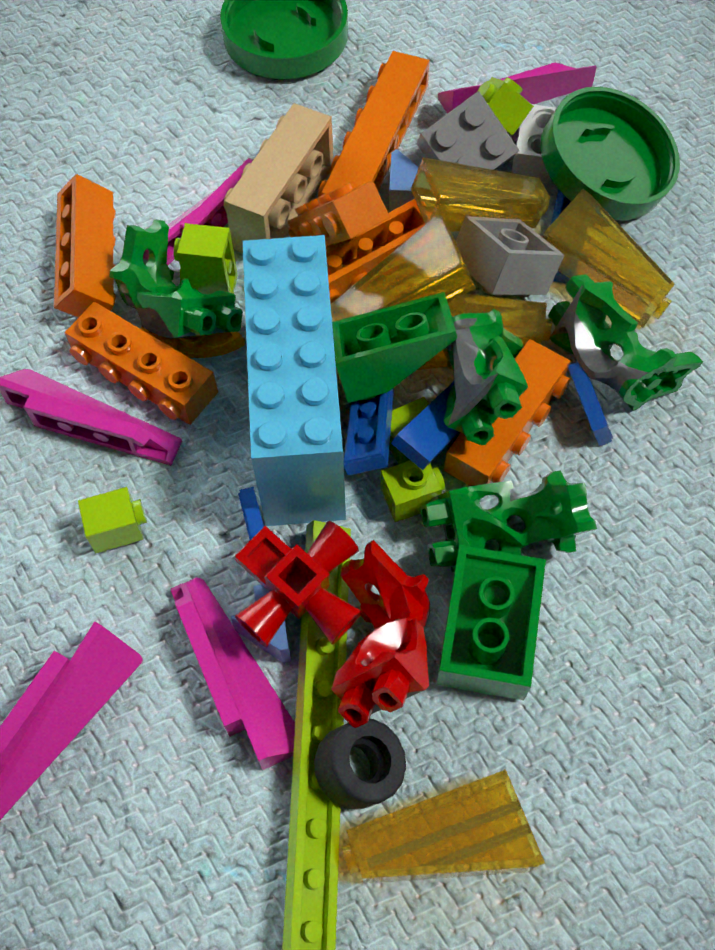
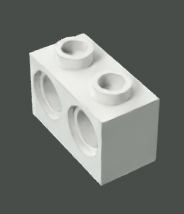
(529, 158)

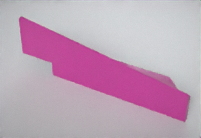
(537, 84)
(233, 676)

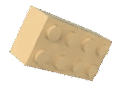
(281, 177)

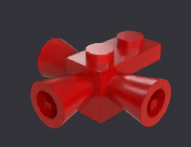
(297, 583)

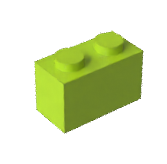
(206, 258)

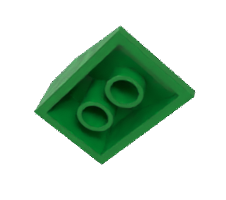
(390, 344)
(492, 623)

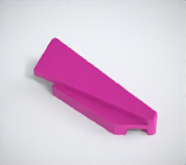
(208, 212)
(85, 418)
(59, 707)

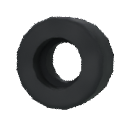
(385, 760)

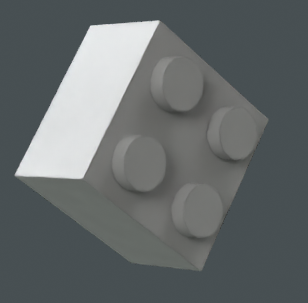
(469, 137)
(507, 256)

